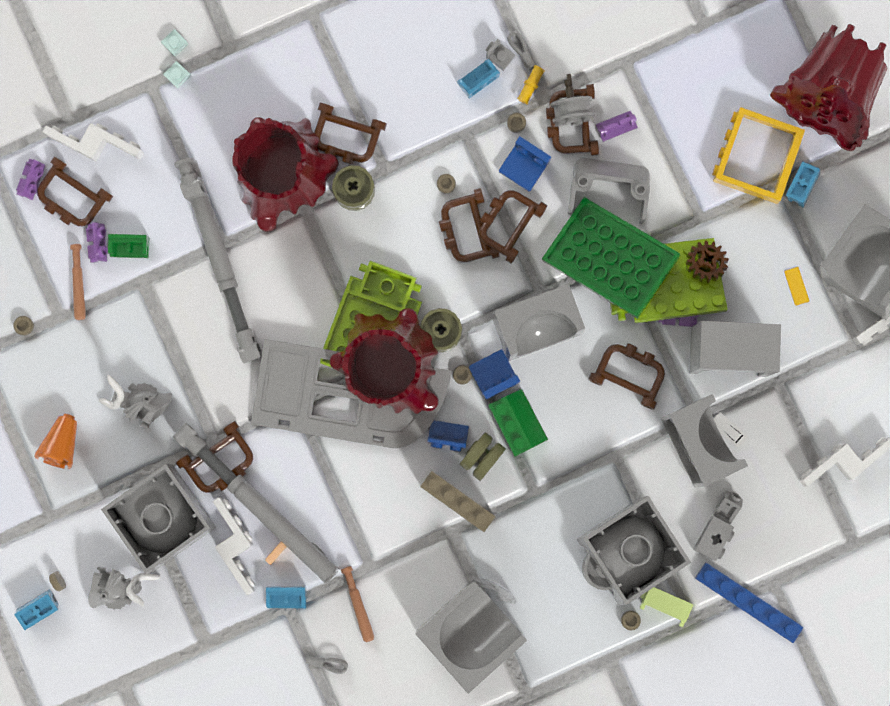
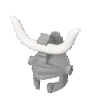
(141, 403)
(115, 590)

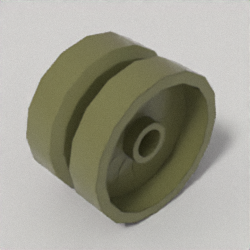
(355, 199)
(449, 322)
(482, 456)

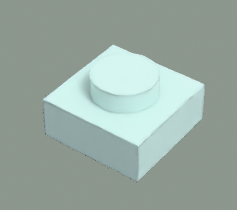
(174, 43)
(177, 74)

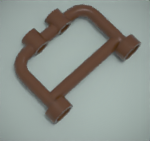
(553, 131)
(348, 157)
(496, 205)
(52, 207)
(445, 225)
(646, 359)
(232, 434)

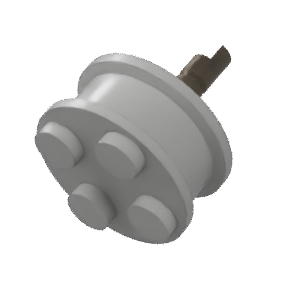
(572, 109)

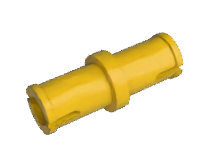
(531, 84)

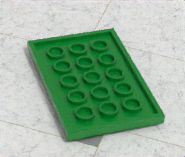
(611, 257)

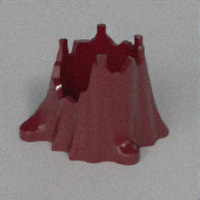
(835, 87)
(280, 168)
(389, 362)

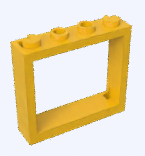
(776, 196)

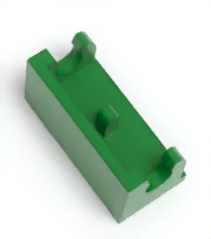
(128, 246)

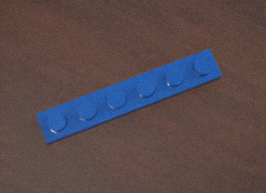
(749, 602)

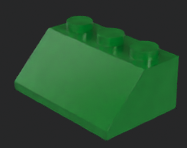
(517, 422)

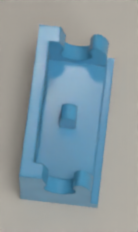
(478, 78)
(803, 184)
(286, 597)
(36, 609)

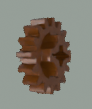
(706, 269)

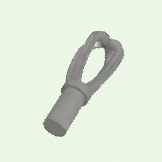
(525, 54)
(321, 662)

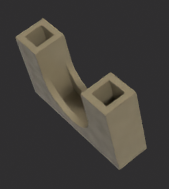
(457, 501)

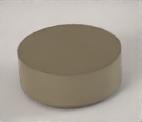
(516, 122)
(446, 183)
(23, 325)
(462, 375)
(57, 581)
(630, 620)

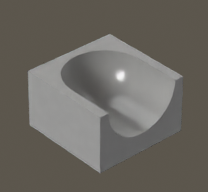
(862, 262)
(538, 322)
(735, 347)
(700, 443)
(158, 518)
(634, 550)
(470, 636)

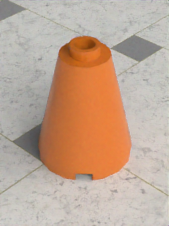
(59, 443)

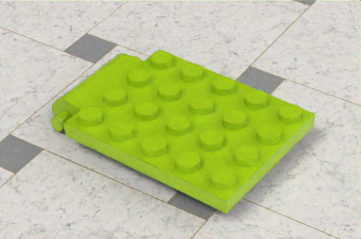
(380, 292)
(681, 293)

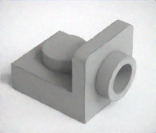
(499, 54)
(728, 507)

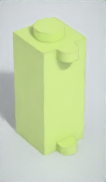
(667, 604)

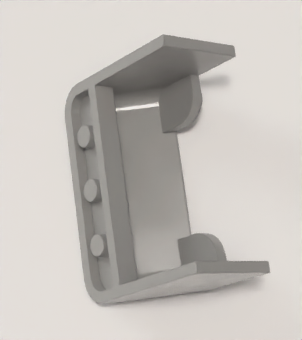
(591, 169)

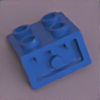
(525, 164)
(494, 374)
(448, 435)

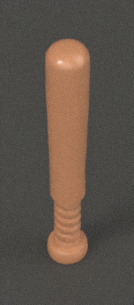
(78, 289)
(360, 612)

